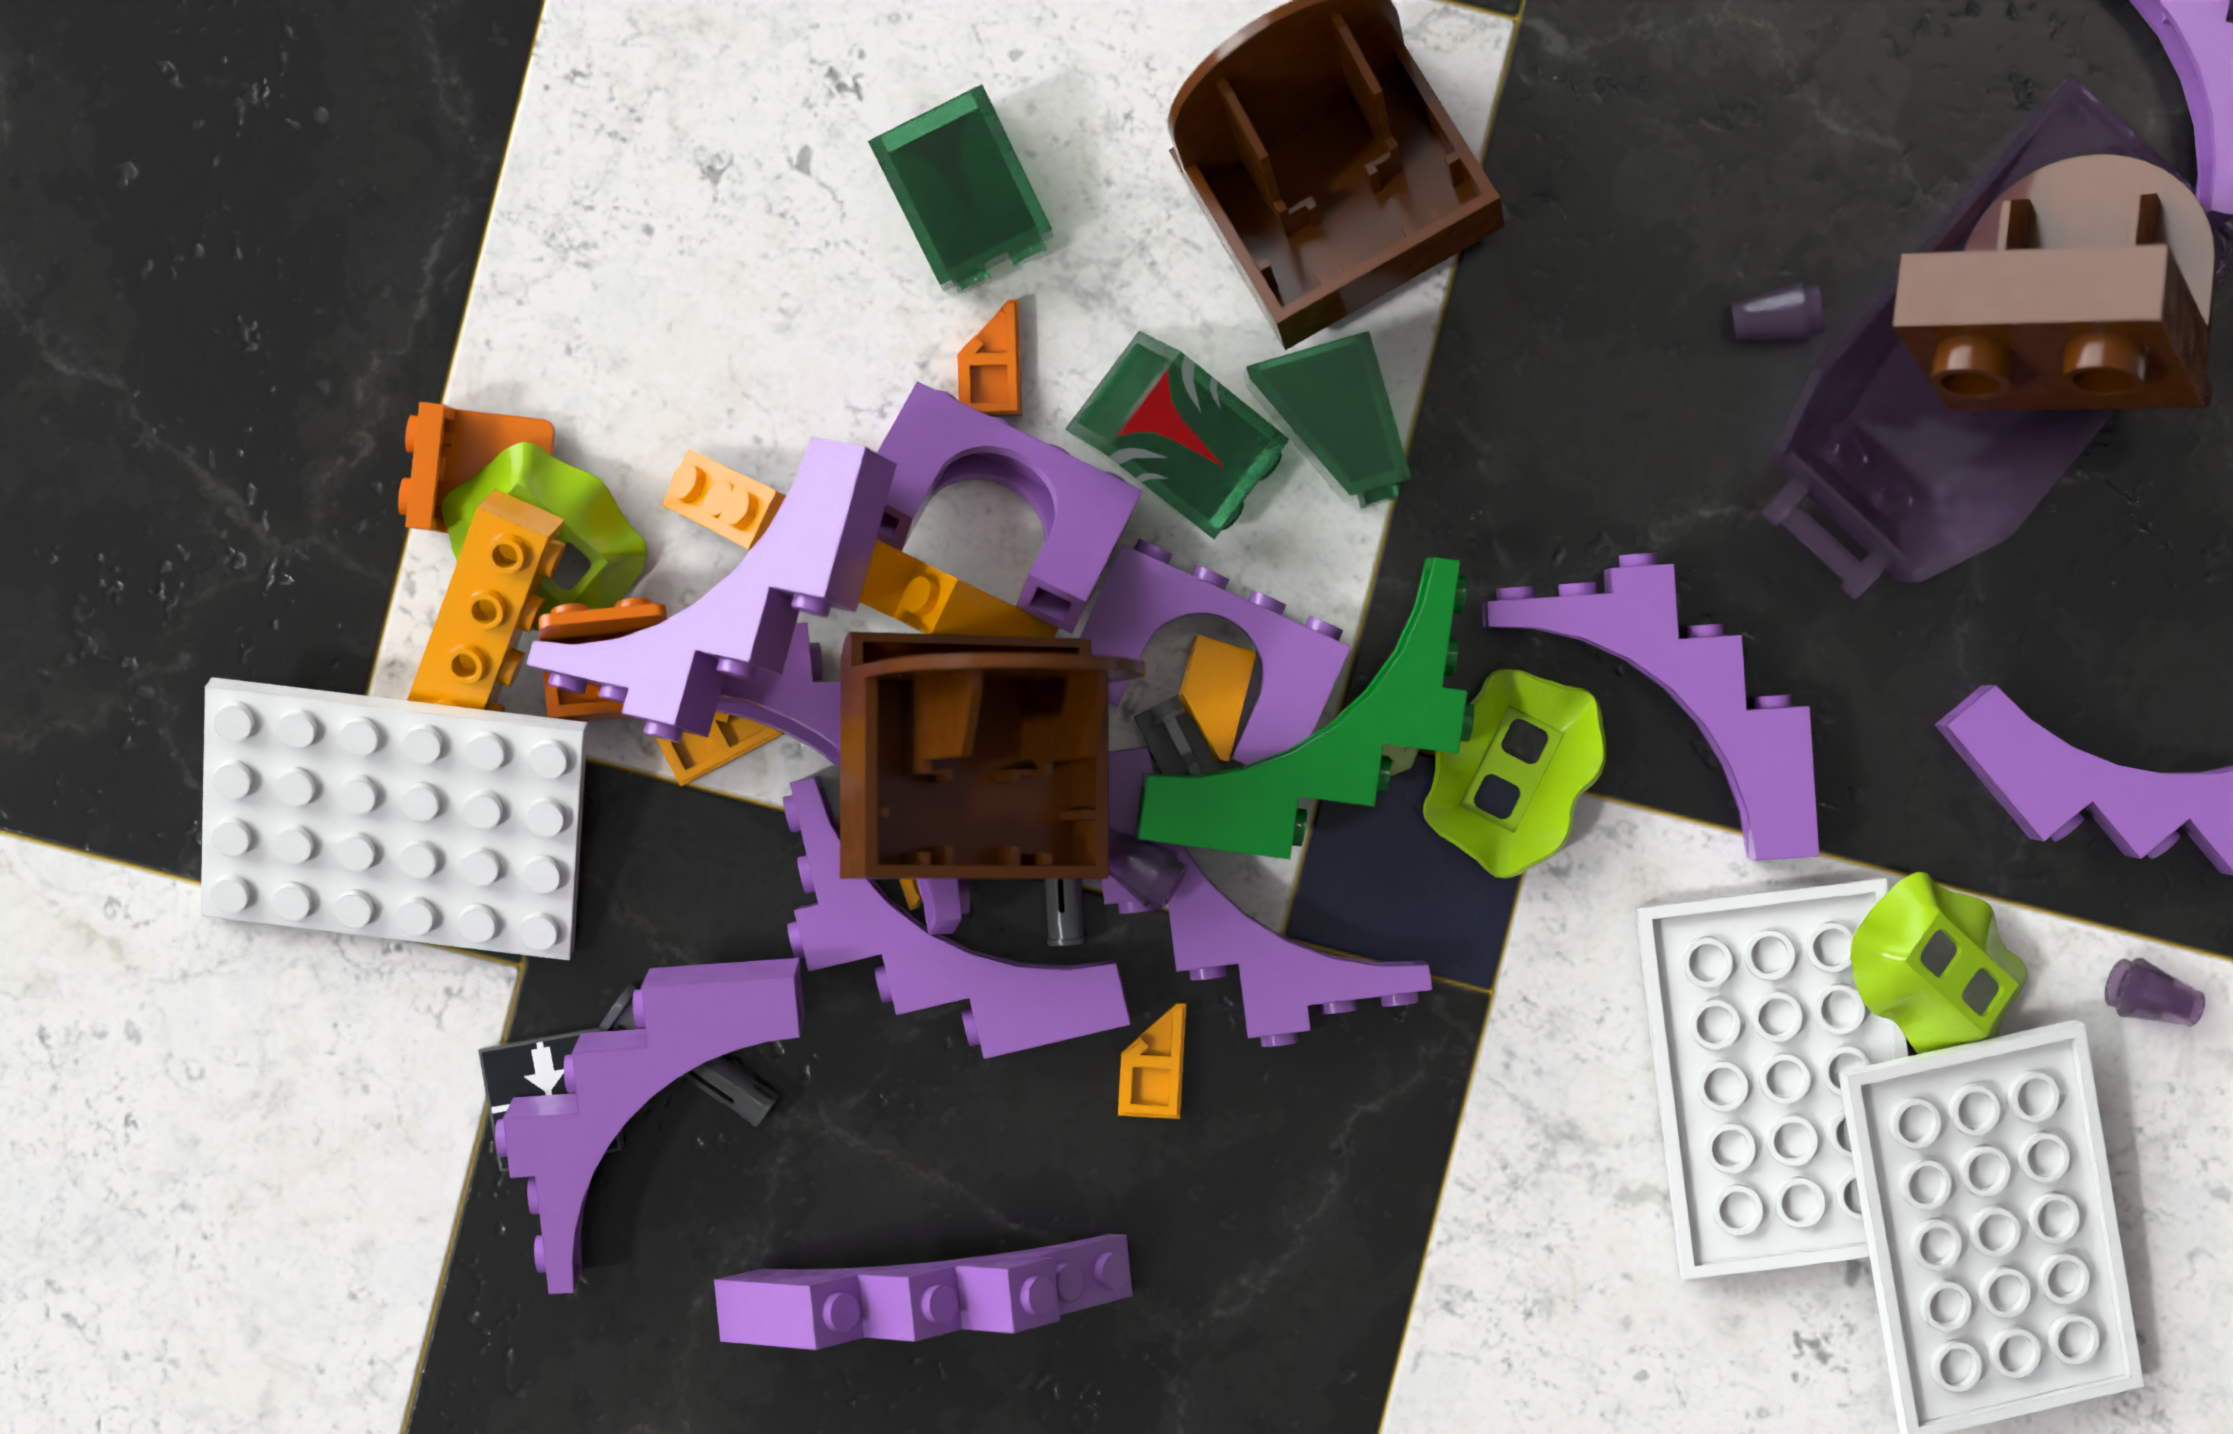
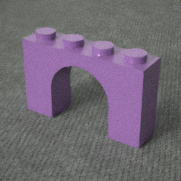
(1078, 505)
(1295, 659)

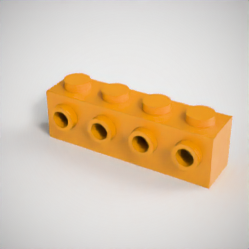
(489, 604)

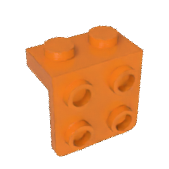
(451, 449)
(579, 625)

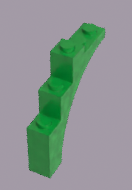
(1404, 705)

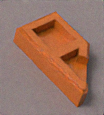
(992, 367)

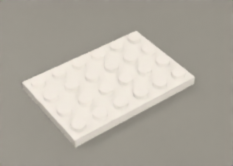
(391, 818)
(1747, 1045)
(1992, 1229)

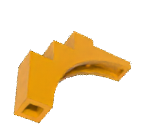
(894, 580)

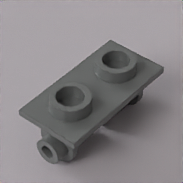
(1176, 739)

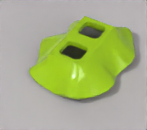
(590, 524)
(1547, 788)
(1902, 989)

